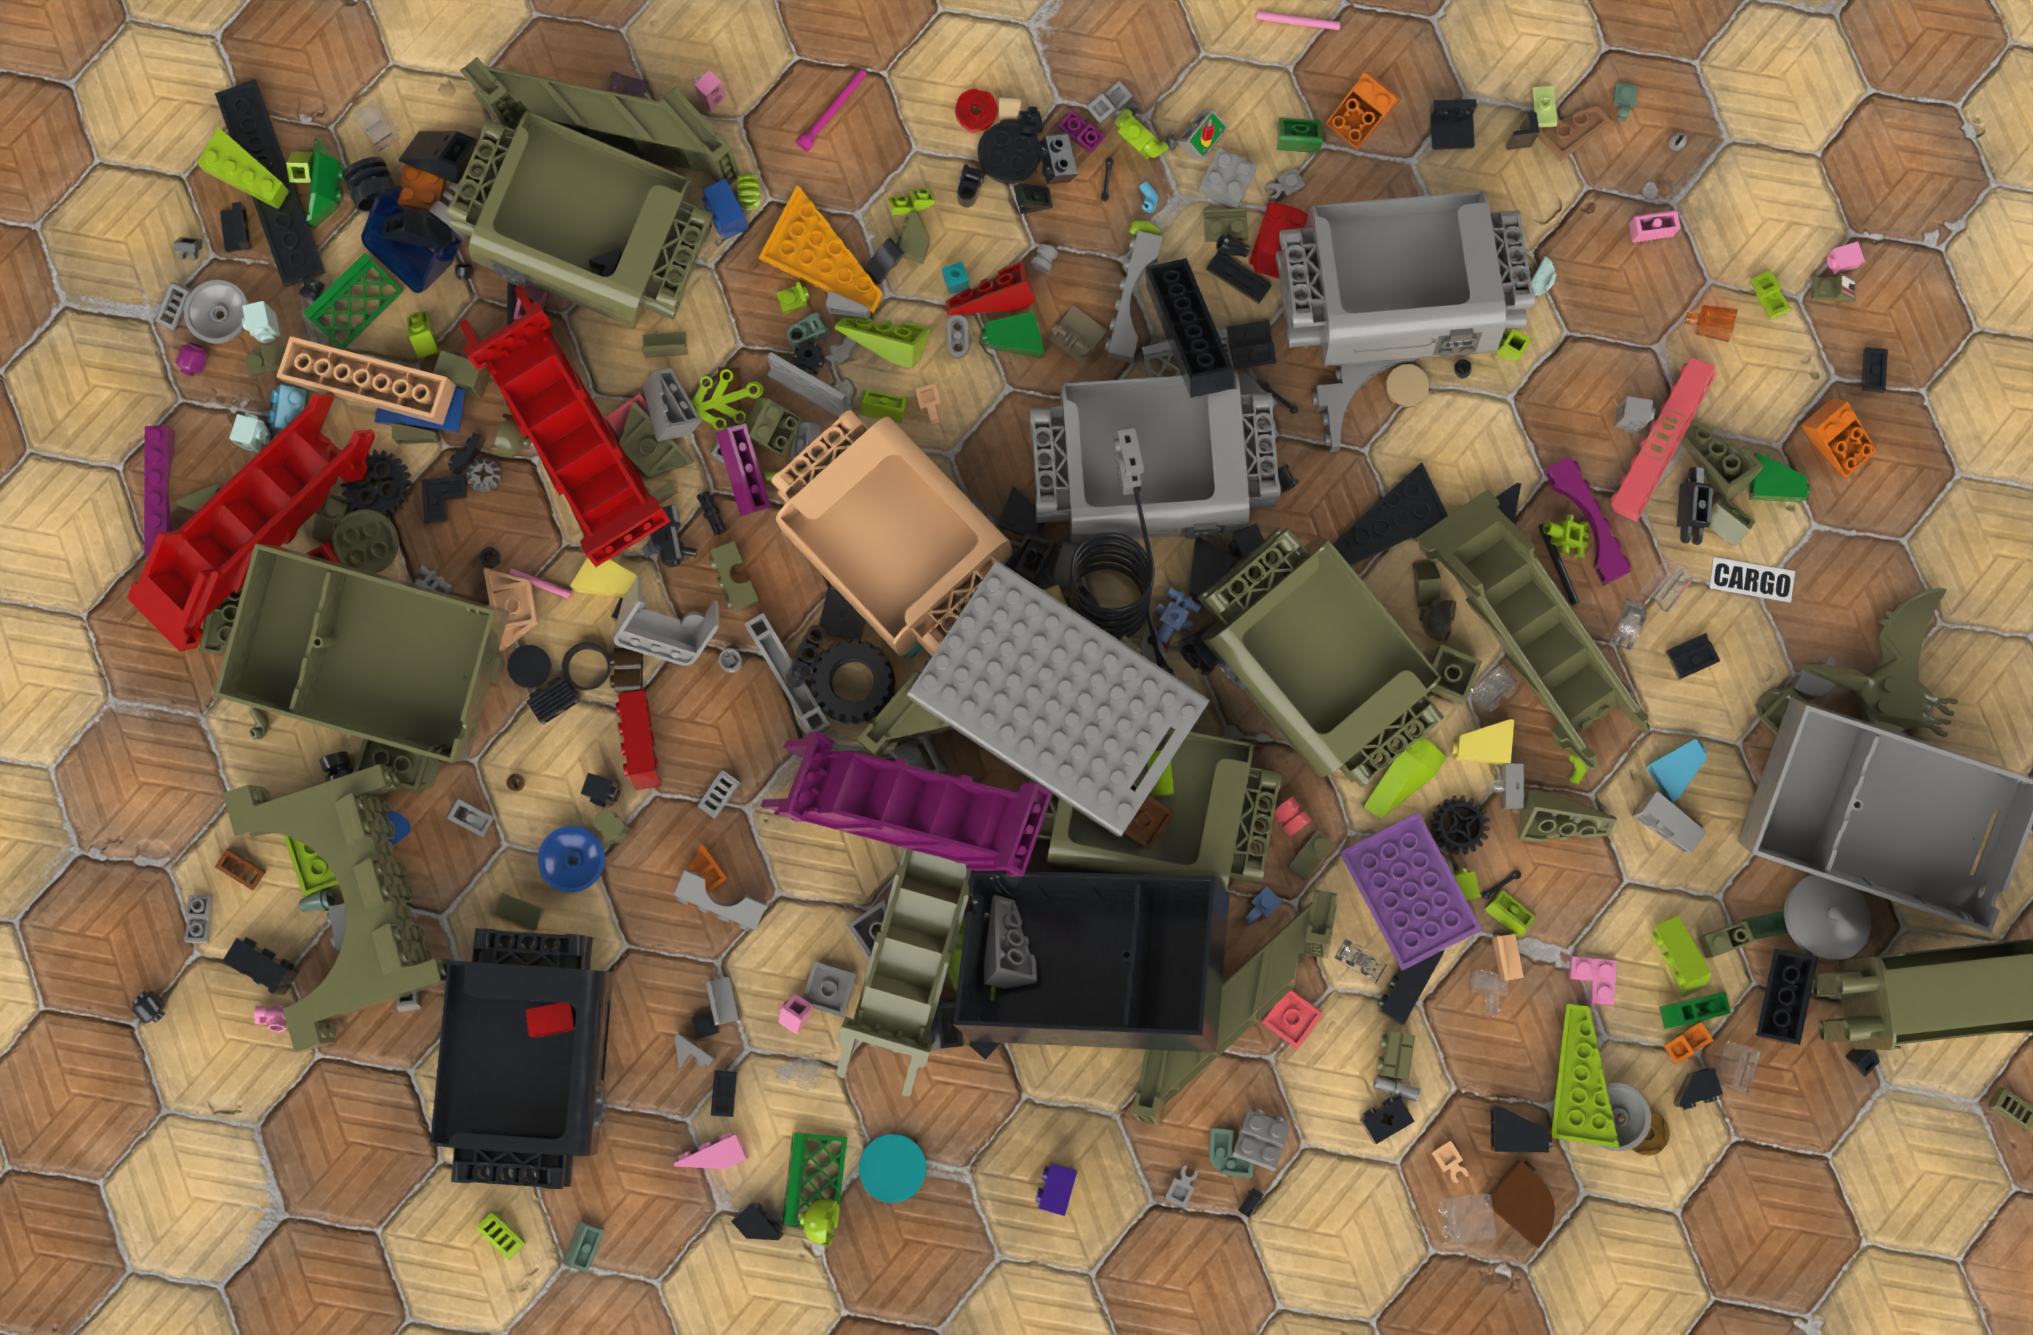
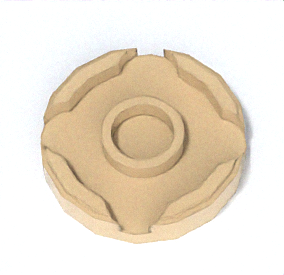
(1407, 385)

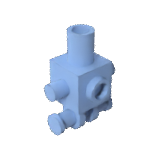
(1175, 616)

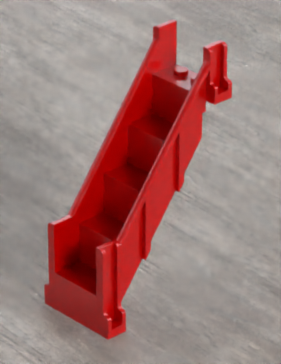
(567, 432)
(261, 504)

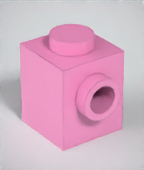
(1845, 258)
(795, 1013)

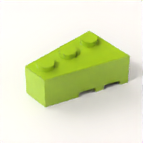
(1681, 956)

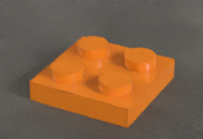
(420, 188)

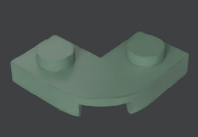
(1221, 1155)

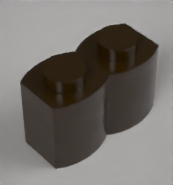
(627, 670)

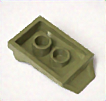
(1774, 705)
(415, 769)

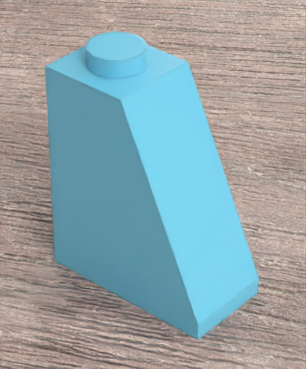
(1677, 769)

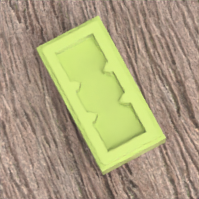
(1545, 105)

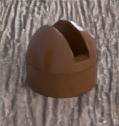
(519, 780)

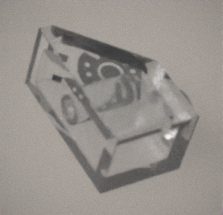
(1360, 960)

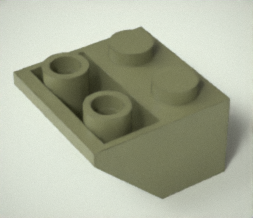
(772, 426)

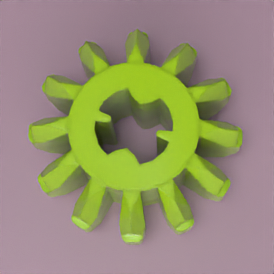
(748, 191)

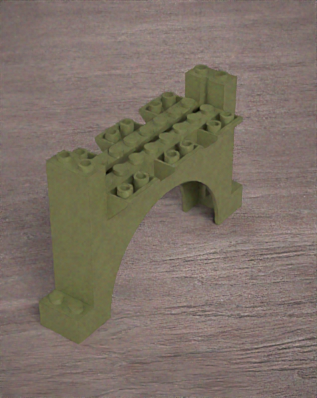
(381, 948)

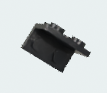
(1452, 124)

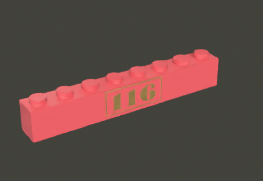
(1663, 439)

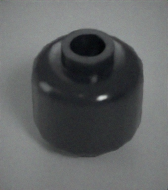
(148, 1007)

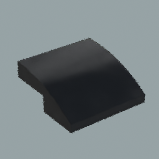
(1251, 344)

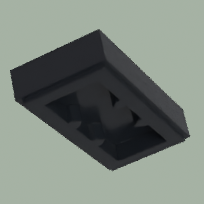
(724, 1093)

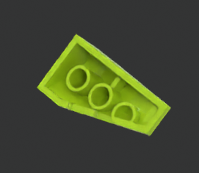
(894, 343)
(1405, 777)

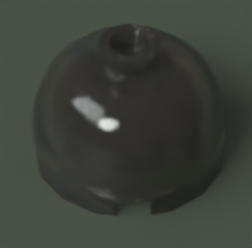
(1438, 618)

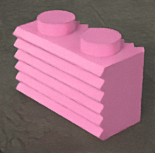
(1654, 226)

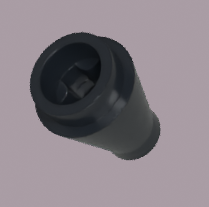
(1231, 246)

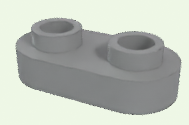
(957, 337)

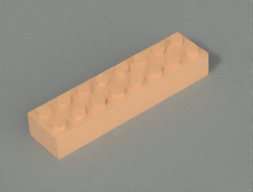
(366, 380)

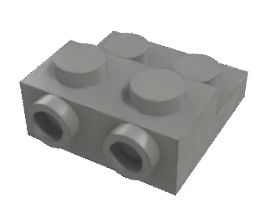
(1261, 1139)

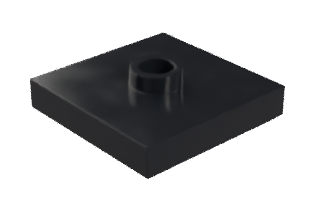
(840, 617)

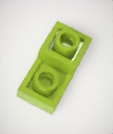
(917, 201)

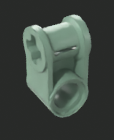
(808, 330)

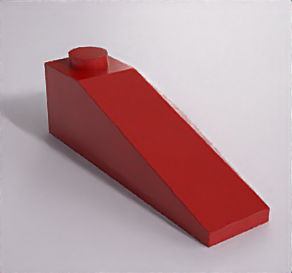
(1002, 293)

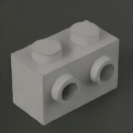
(1634, 414)

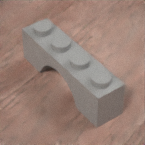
(745, 911)

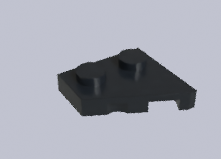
(1020, 516)

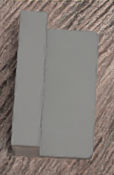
(722, 1001)

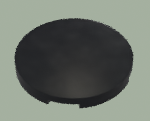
(1008, 153)

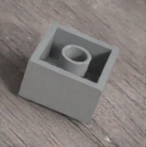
(1227, 178)

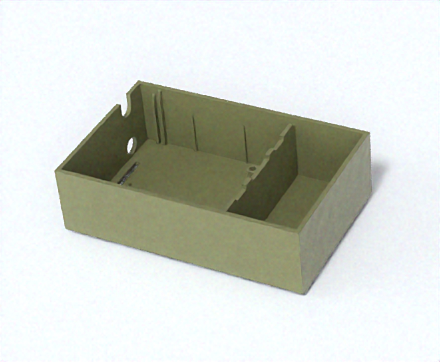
(361, 653)

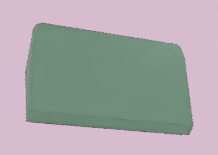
(583, 1246)

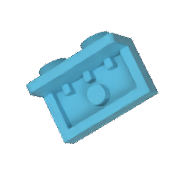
(286, 406)

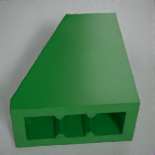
(1014, 335)
(1778, 482)

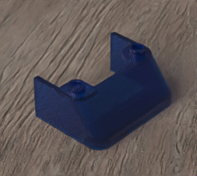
(411, 263)

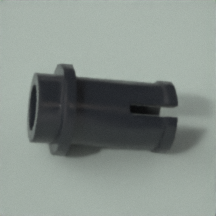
(1251, 1202)

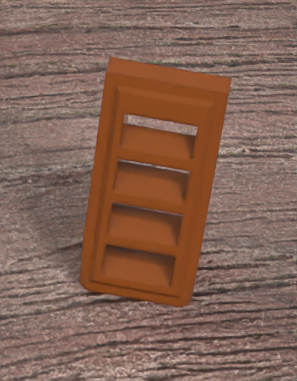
(225, 857)

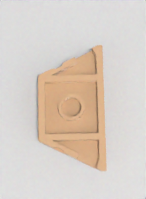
(515, 596)

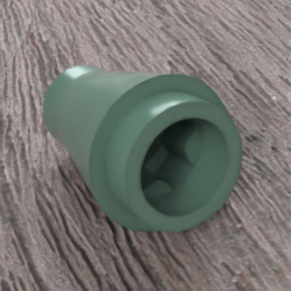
(318, 901)

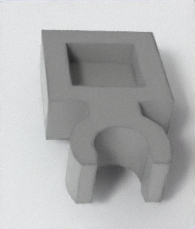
(1288, 184)
(1180, 1190)

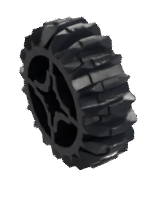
(1454, 816)

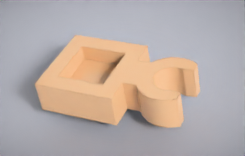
(1448, 1158)

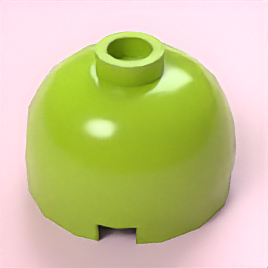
(820, 1221)

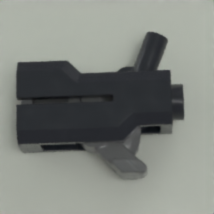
(667, 543)

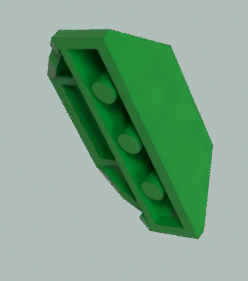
(324, 185)

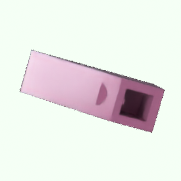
(718, 1156)

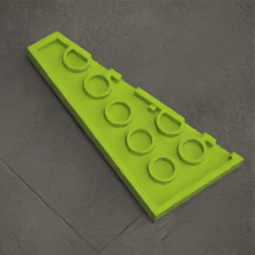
(1582, 1095)

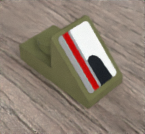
(1833, 289)

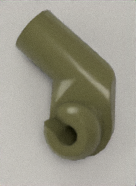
(261, 724)

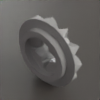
(489, 483)

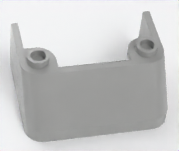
(662, 635)

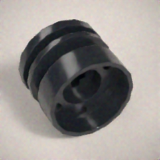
(367, 180)

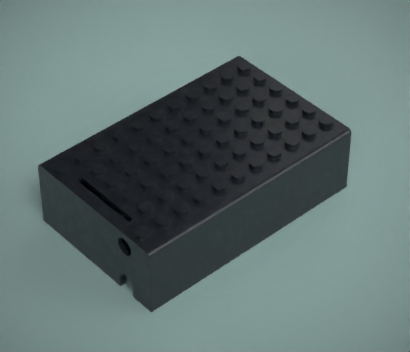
(1114, 958)

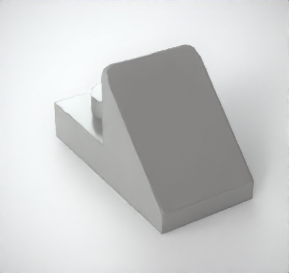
(469, 817)
(686, 1048)

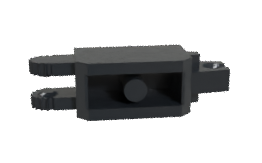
(1694, 506)

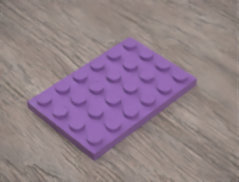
(1410, 891)

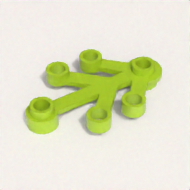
(719, 400)

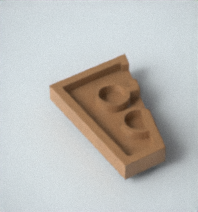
(1573, 131)

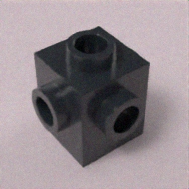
(810, 364)

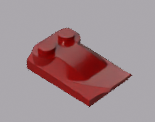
(1276, 218)

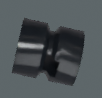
(336, 765)

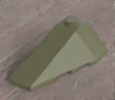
(1724, 464)
(1557, 817)

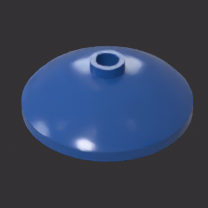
(556, 855)

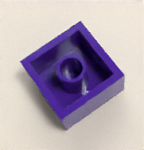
(1056, 1188)

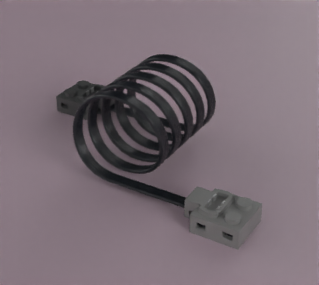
(1128, 467)

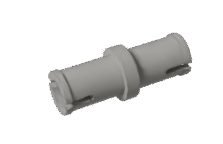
(1396, 1088)

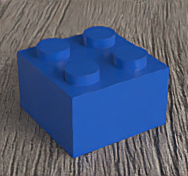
(726, 211)

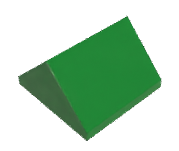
(1299, 135)

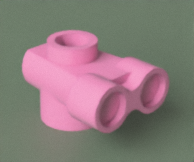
(272, 1016)

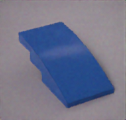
(451, 423)

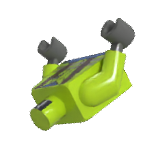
(1139, 136)

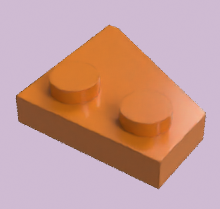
(706, 866)

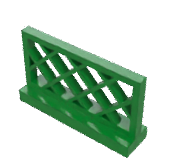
(340, 288)
(795, 1173)

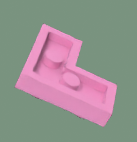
(1600, 973)

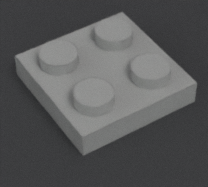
(829, 988)

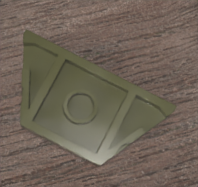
(644, 451)

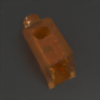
(1713, 322)

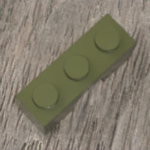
(726, 560)

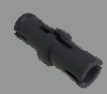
(711, 513)

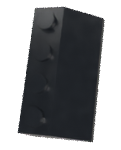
(1787, 997)

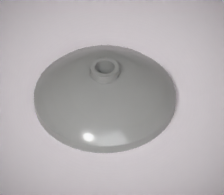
(207, 303)
(1637, 1115)

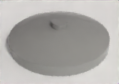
(1827, 918)

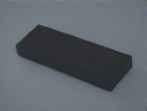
(1238, 277)

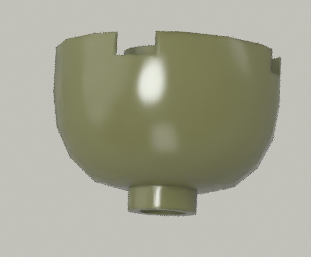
(509, 438)

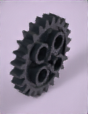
(380, 502)

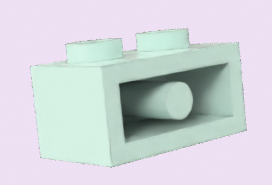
(260, 321)
(250, 433)

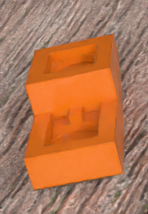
(1688, 1042)

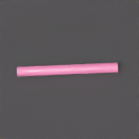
(1297, 20)

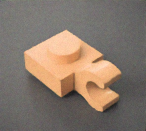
(928, 400)

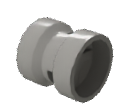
(1044, 258)
(730, 657)

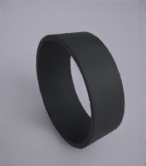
(571, 652)

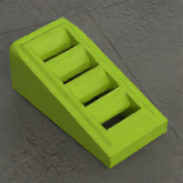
(488, 1234)

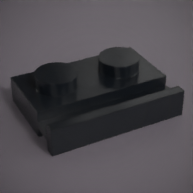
(1692, 656)

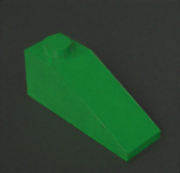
(1694, 1010)

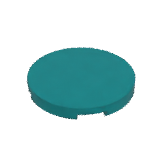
(892, 1168)

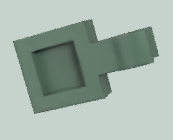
(1624, 98)

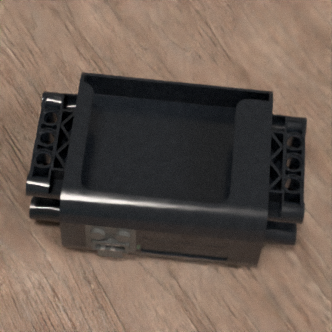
(516, 1097)

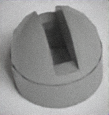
(1673, 138)

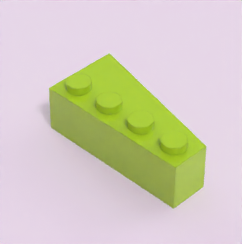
(235, 166)

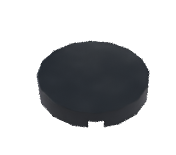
(529, 666)

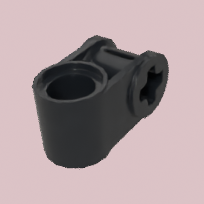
(971, 182)

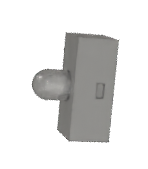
(1510, 786)

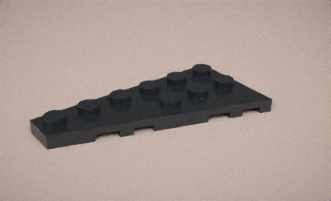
(1396, 518)

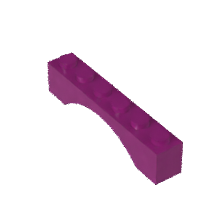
(158, 461)
(1567, 481)

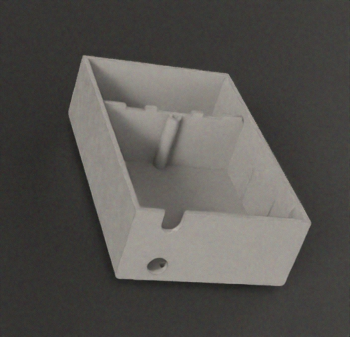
(1057, 698)
(1889, 814)

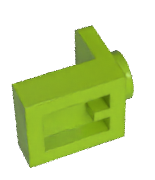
(793, 298)

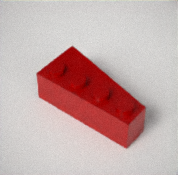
(638, 740)

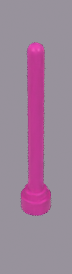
(806, 140)

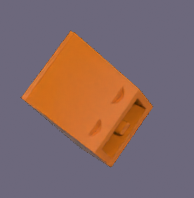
(1363, 110)
(1839, 436)

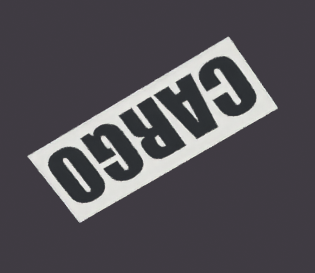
(1752, 579)

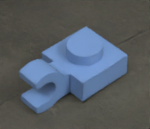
(1264, 904)

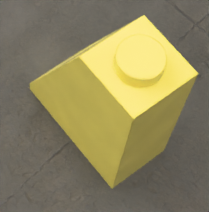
(603, 580)
(1486, 744)

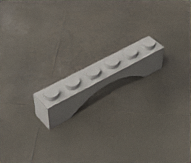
(1124, 338)
(779, 663)

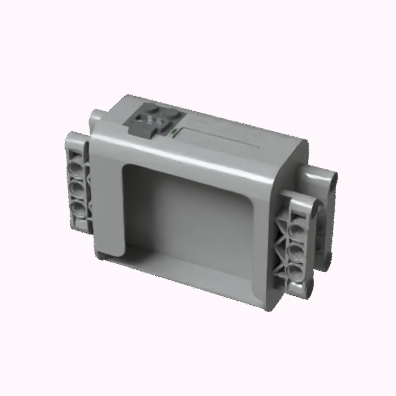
(1404, 278)
(1200, 457)

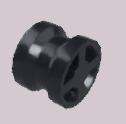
(311, 288)

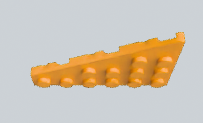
(813, 252)

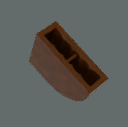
(1524, 1203)

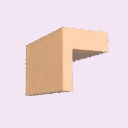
(1507, 957)

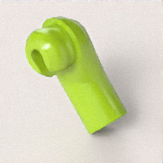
(1144, 226)
(1580, 769)

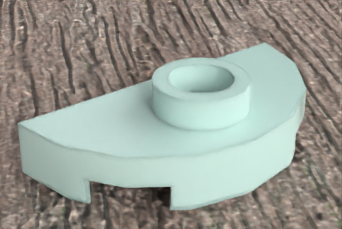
(1543, 277)

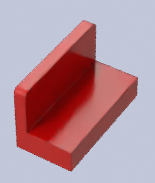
(550, 1020)

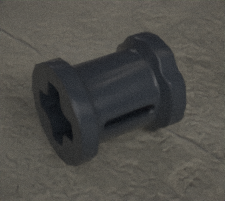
(1286, 479)

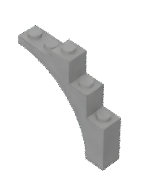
(1335, 397)

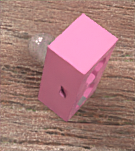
(709, 89)

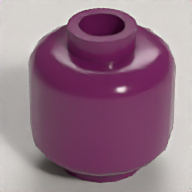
(191, 358)

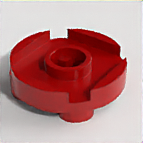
(974, 122)

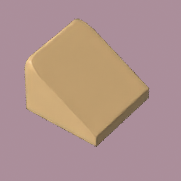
(1009, 108)

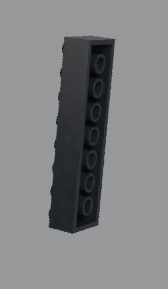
(1189, 328)

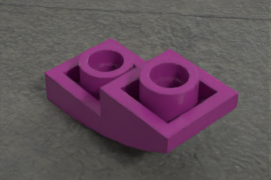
(1080, 132)

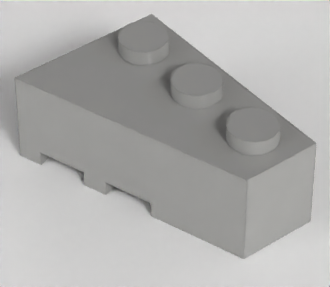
(669, 406)
(1669, 822)

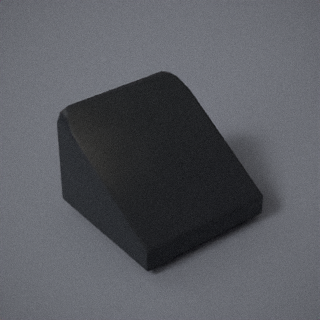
(1863, 1060)

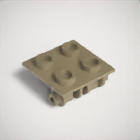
(1077, 334)

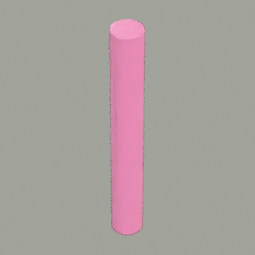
(542, 584)

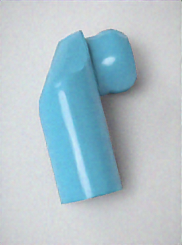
(1151, 197)

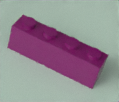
(743, 469)

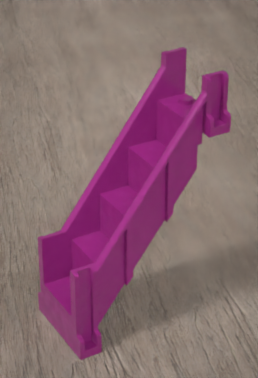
(913, 807)

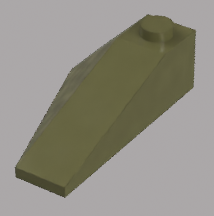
(218, 625)

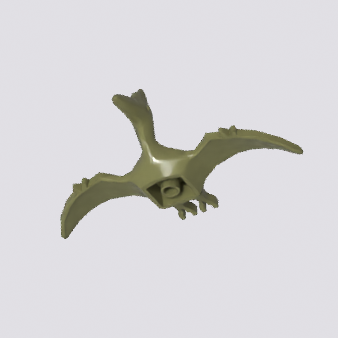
(1892, 691)

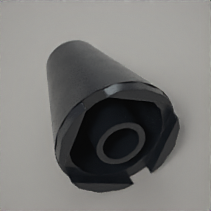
(1197, 652)

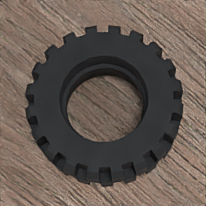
(847, 652)

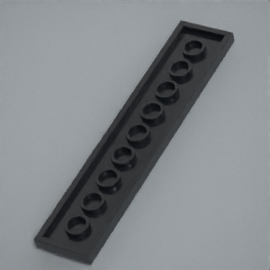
(285, 227)

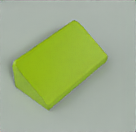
(883, 405)
(1164, 785)
(1510, 913)

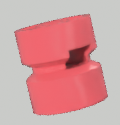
(1291, 817)

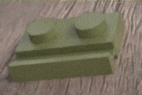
(1225, 221)

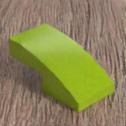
(1769, 294)

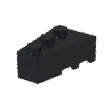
(261, 965)

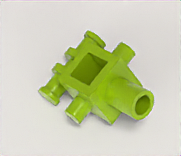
(1568, 535)

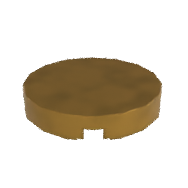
(1656, 1138)

